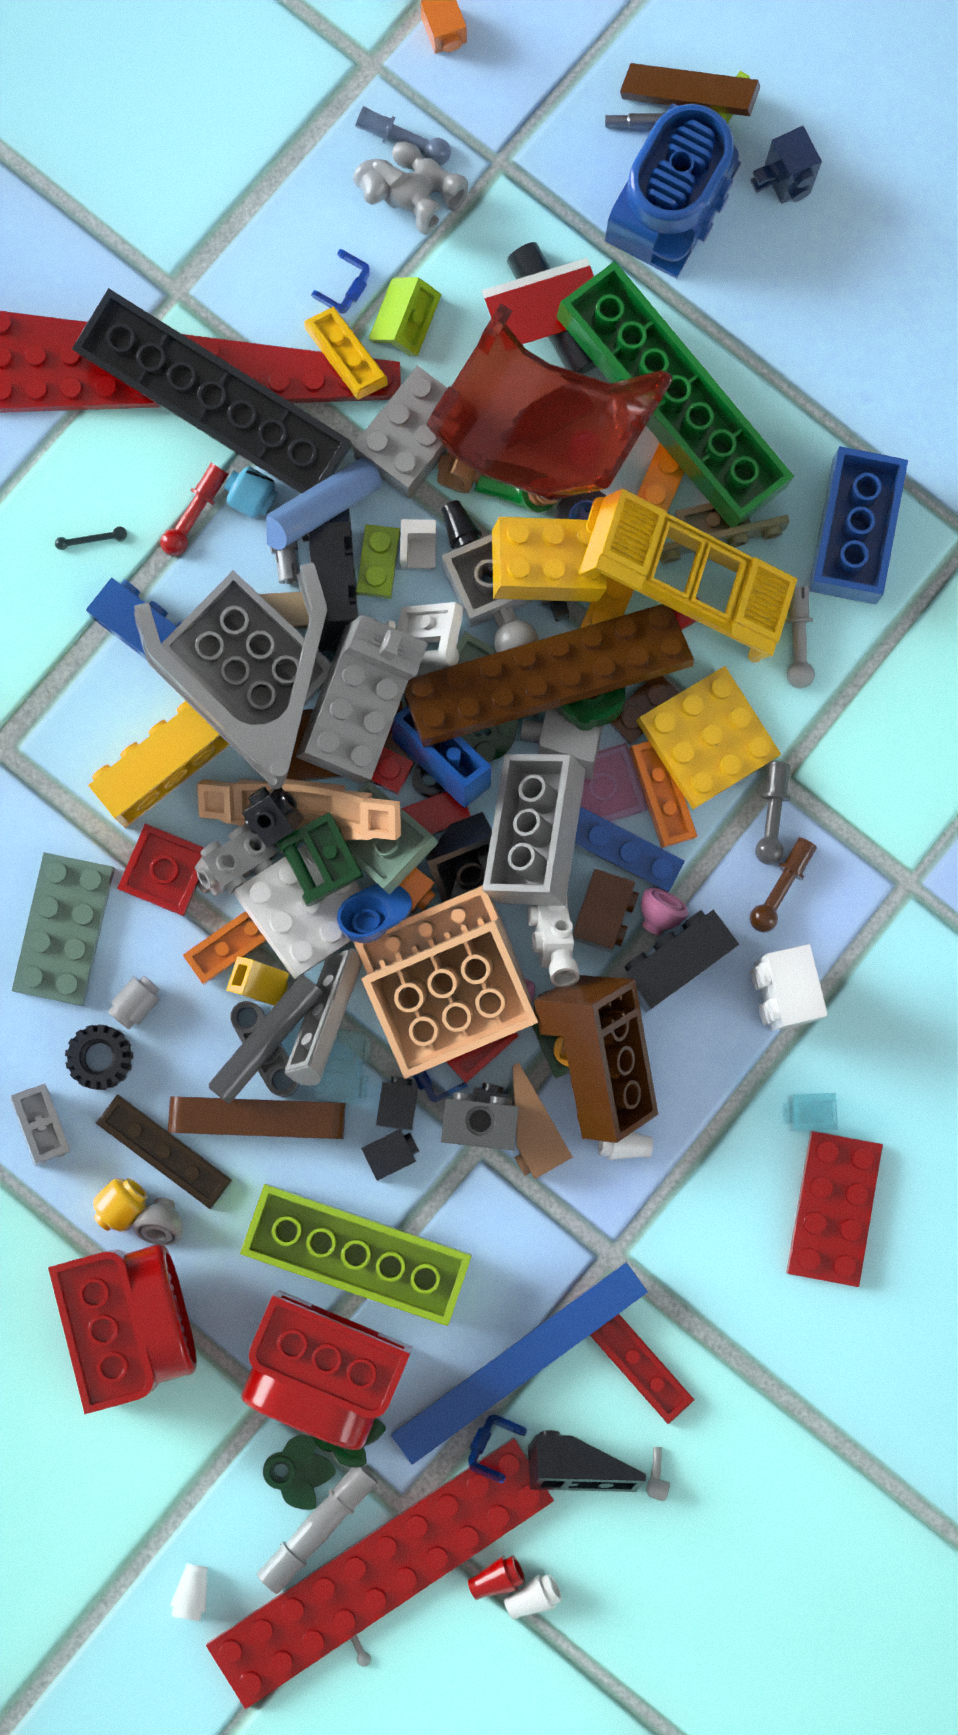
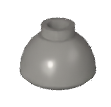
(159, 1223)

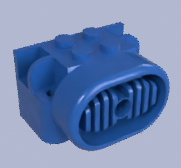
(669, 210)

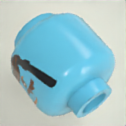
(250, 492)

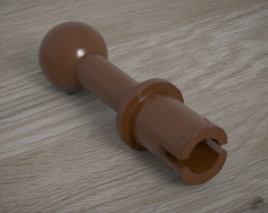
(764, 916)

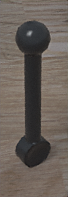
(118, 533)

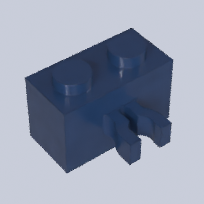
(789, 166)

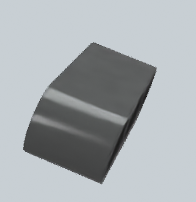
(276, 1062)

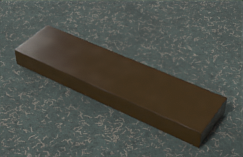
(164, 1151)

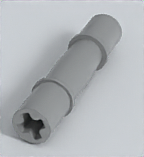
(316, 1528)

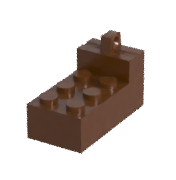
(603, 1052)

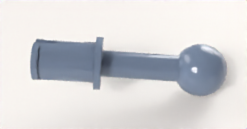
(383, 127)

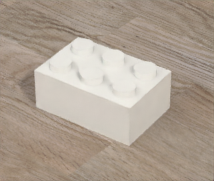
(788, 988)

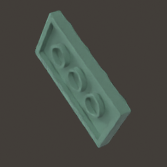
(63, 929)

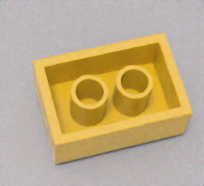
(542, 560)

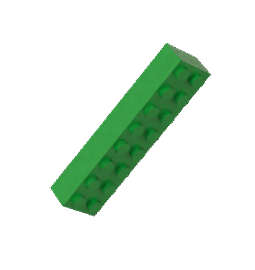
(695, 415)

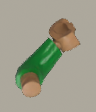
(460, 478)

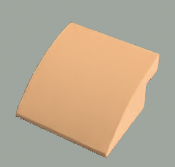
(446, 982)

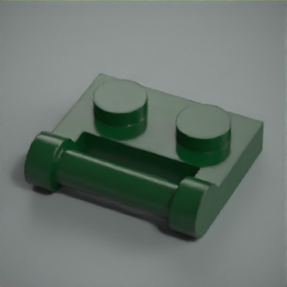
(329, 853)

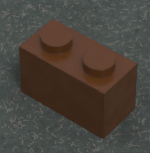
(603, 911)

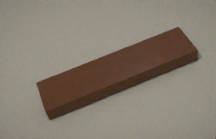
(683, 87)

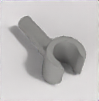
(656, 1487)

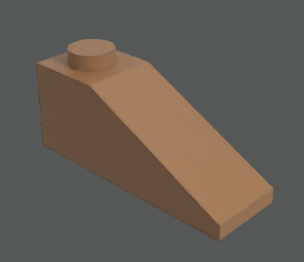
(536, 1135)

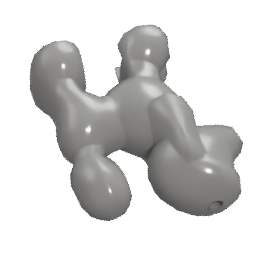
(411, 190)

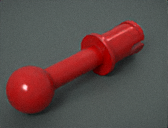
(175, 540)

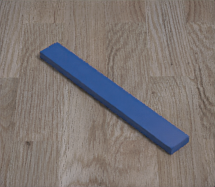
(519, 1363)

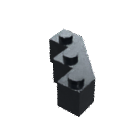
(333, 558)

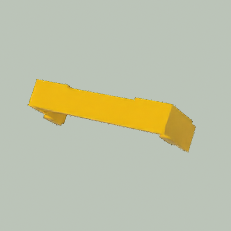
(628, 546)

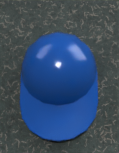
(372, 912)

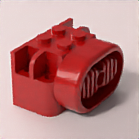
(123, 1324)
(321, 1371)

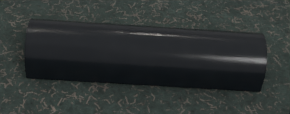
(529, 261)

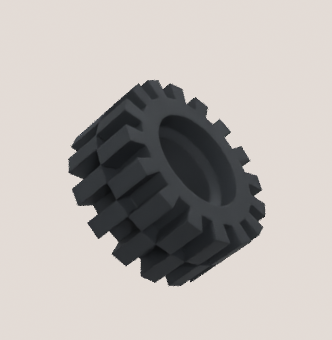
(77, 1052)

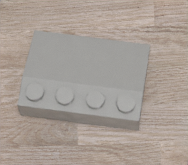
(243, 652)

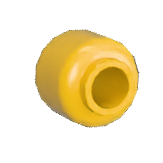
(119, 1204)

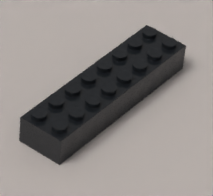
(210, 394)

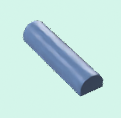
(321, 503)

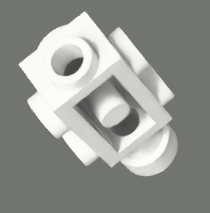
(554, 942)

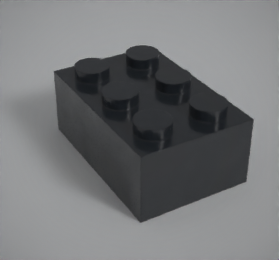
(679, 958)

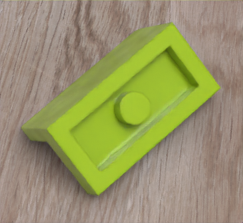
(405, 314)

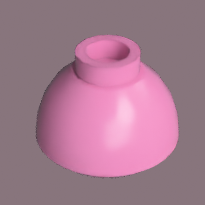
(661, 910)

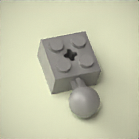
(465, 571)

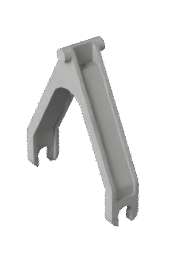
(263, 746)

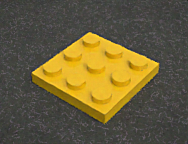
(708, 737)

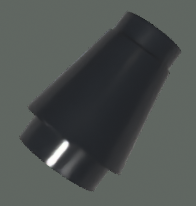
(459, 525)

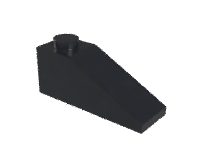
(573, 1465)

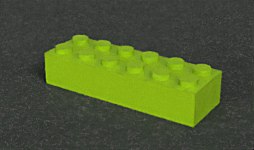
(356, 1254)

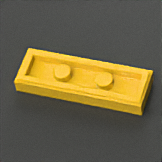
(345, 353)

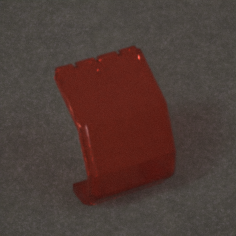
(538, 421)

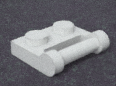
(434, 624)

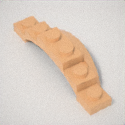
(355, 812)

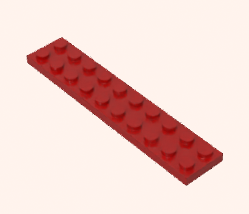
(376, 1575)

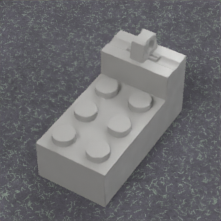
(360, 698)

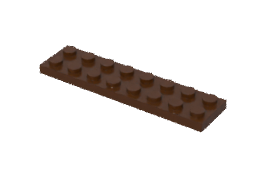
(546, 674)

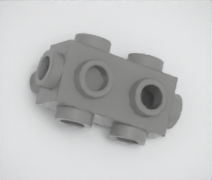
(229, 864)

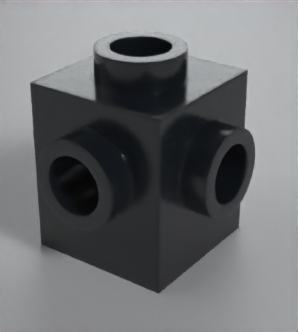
(272, 814)

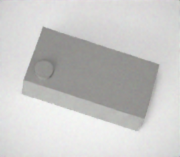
(534, 829)

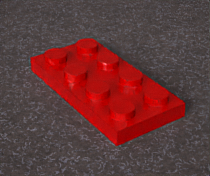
(834, 1208)

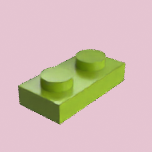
(378, 561)

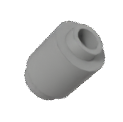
(134, 1002)

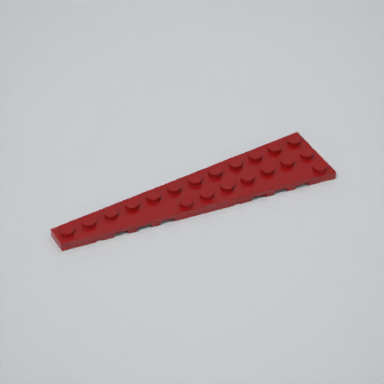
(47, 375)

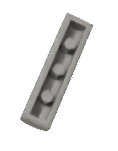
(323, 1019)

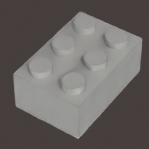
(399, 437)

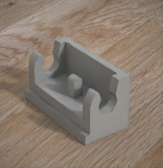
(39, 1124)

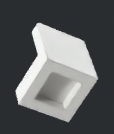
(418, 544)

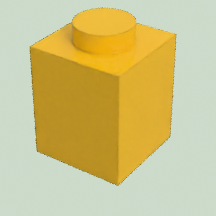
(258, 981)

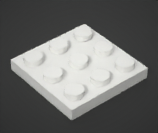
(295, 932)

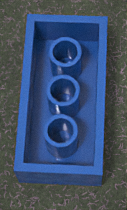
(858, 525)

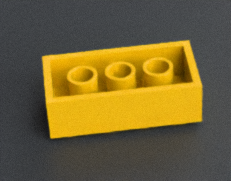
(156, 765)

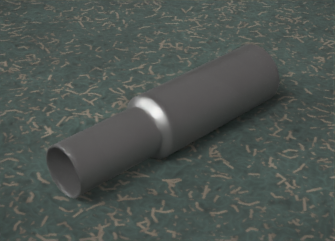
(633, 120)

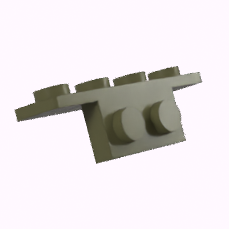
(710, 521)

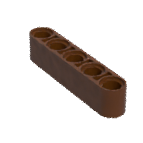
(257, 1117)

